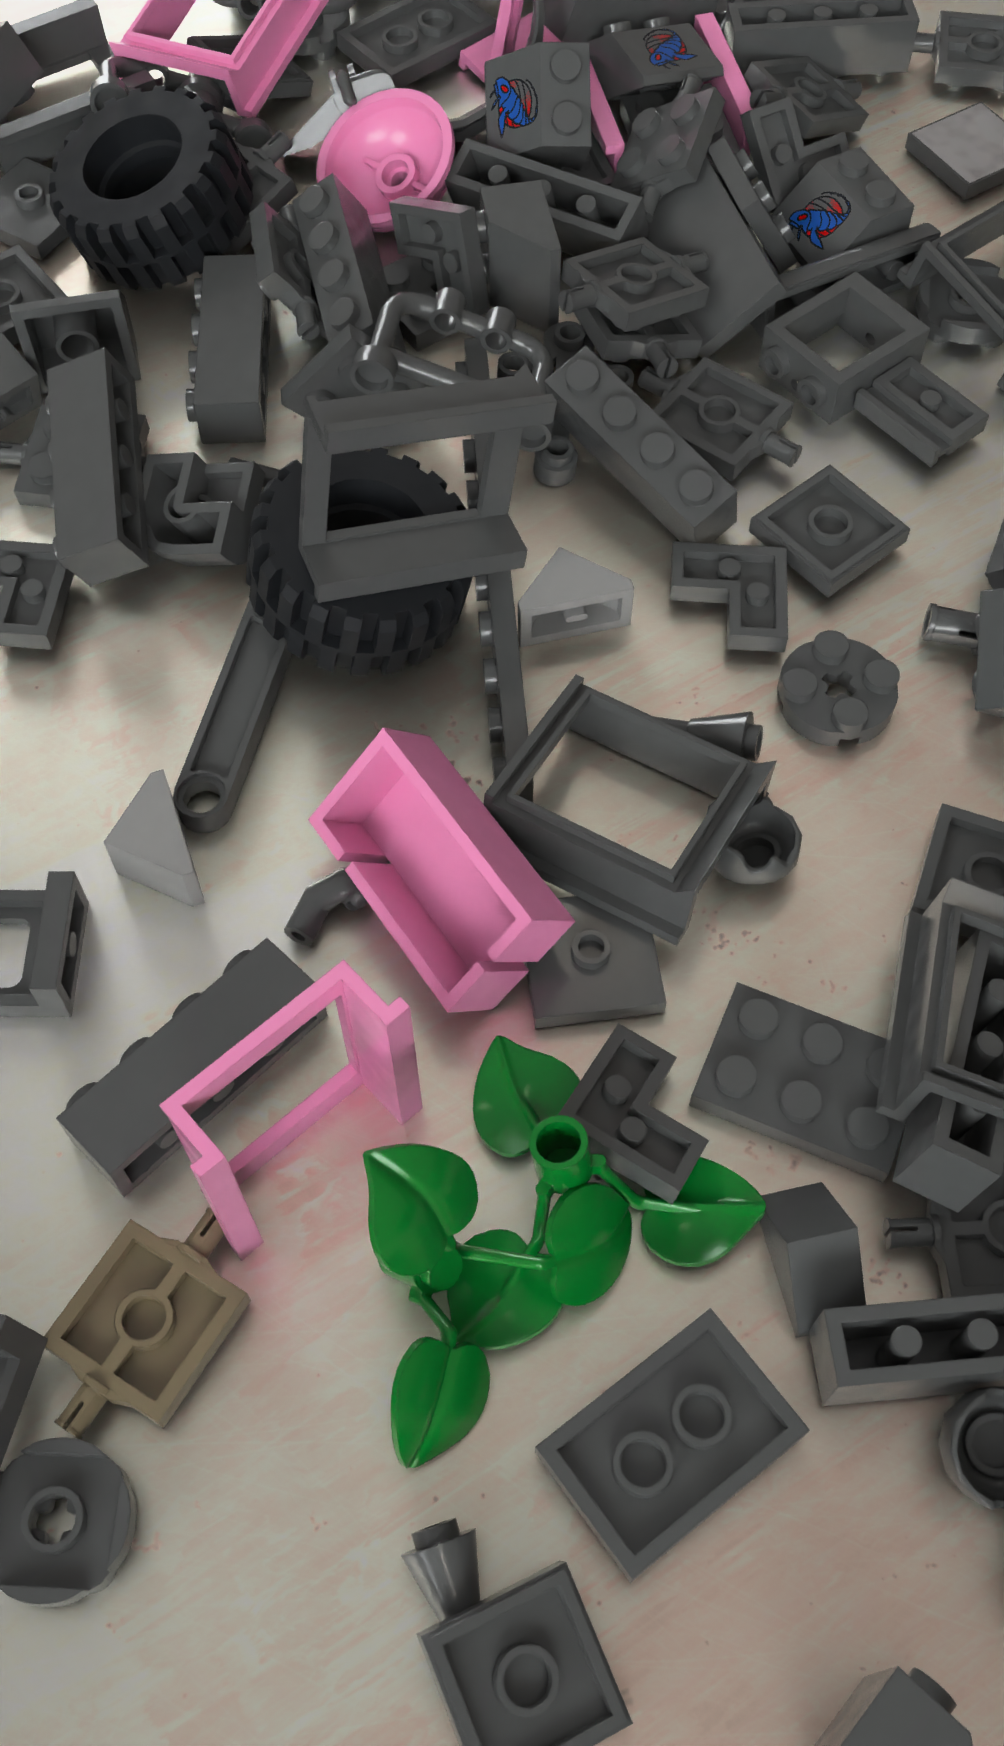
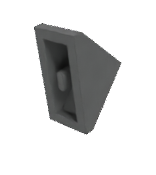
(812, 1253)

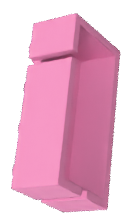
(456, 882)

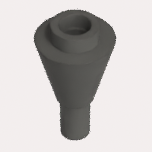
(729, 731)
(445, 1567)

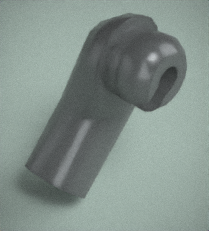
(318, 901)

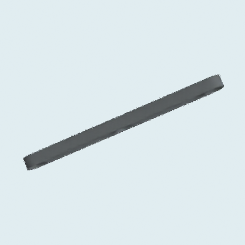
(232, 723)

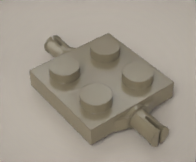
(145, 1324)

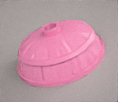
(389, 149)

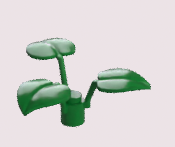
(518, 1113)
(414, 1210)

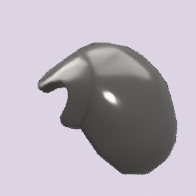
(762, 847)
(974, 1445)

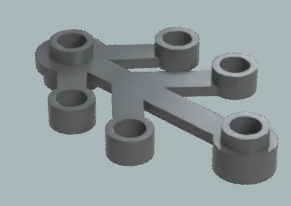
(558, 461)

